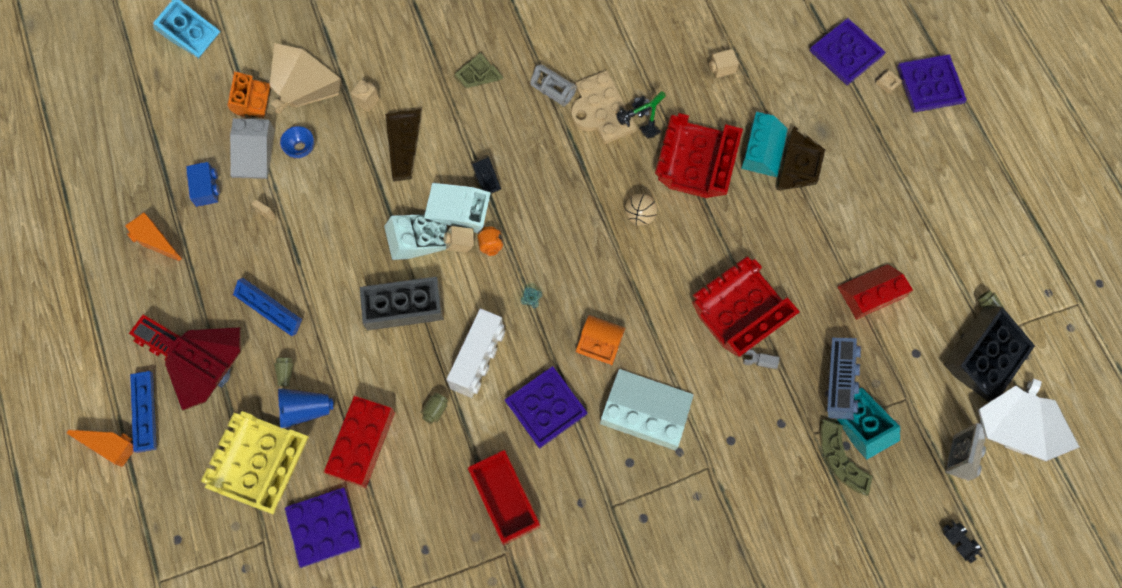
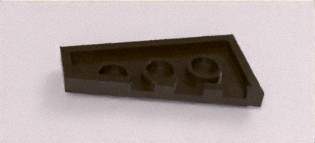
(402, 141)

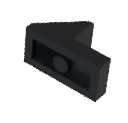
(485, 174)

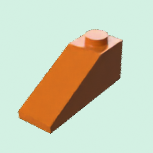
(149, 236)
(107, 444)

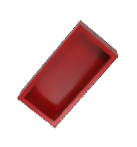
(359, 442)
(504, 497)

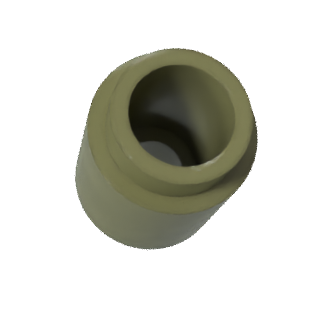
(434, 408)

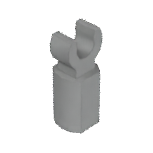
(762, 360)

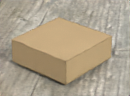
(888, 82)
(263, 210)

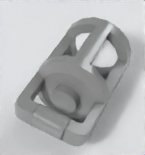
(548, 83)

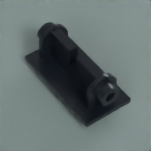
(968, 548)

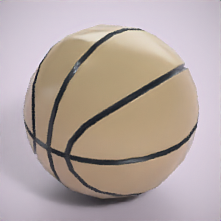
(641, 209)

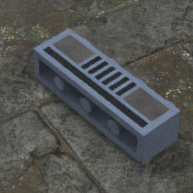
(843, 378)

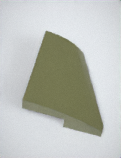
(477, 73)

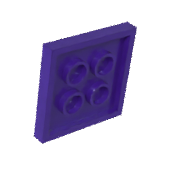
(847, 51)
(931, 83)
(546, 407)
(322, 527)

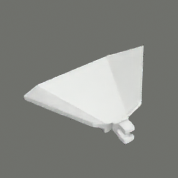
(1027, 423)

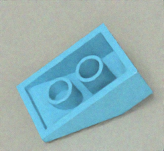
(185, 28)

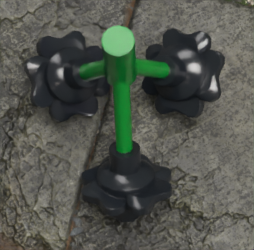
(642, 107)

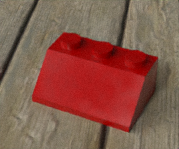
(875, 290)

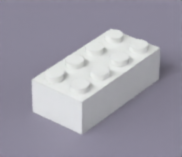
(476, 353)

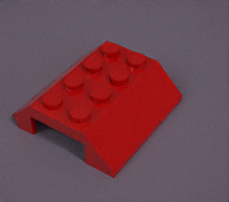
(697, 157)
(742, 307)

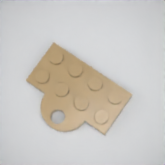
(599, 104)

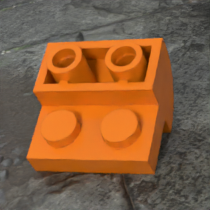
(248, 95)
(600, 339)

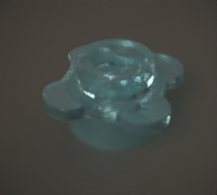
(528, 292)

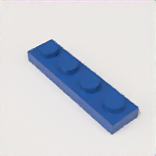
(267, 307)
(143, 412)

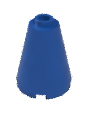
(302, 406)

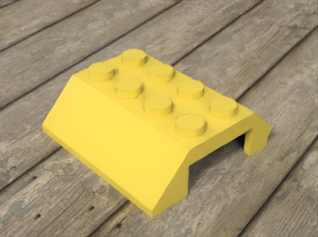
(254, 462)

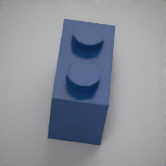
(202, 184)

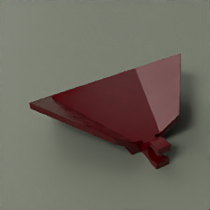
(200, 361)

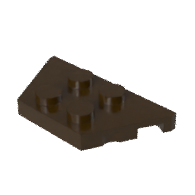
(801, 162)

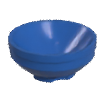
(292, 137)

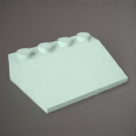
(647, 409)

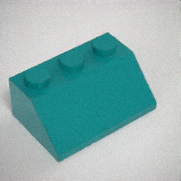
(765, 145)

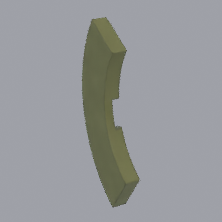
(838, 461)

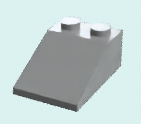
(251, 148)
(966, 453)

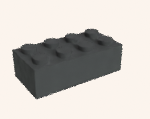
(401, 303)

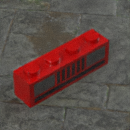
(147, 333)

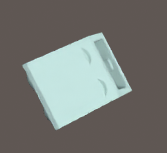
(457, 206)
(414, 236)

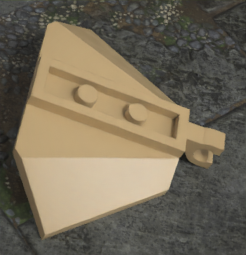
(300, 78)

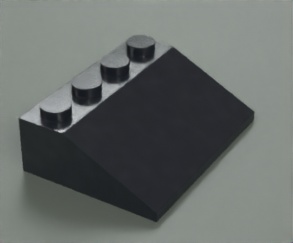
(990, 353)

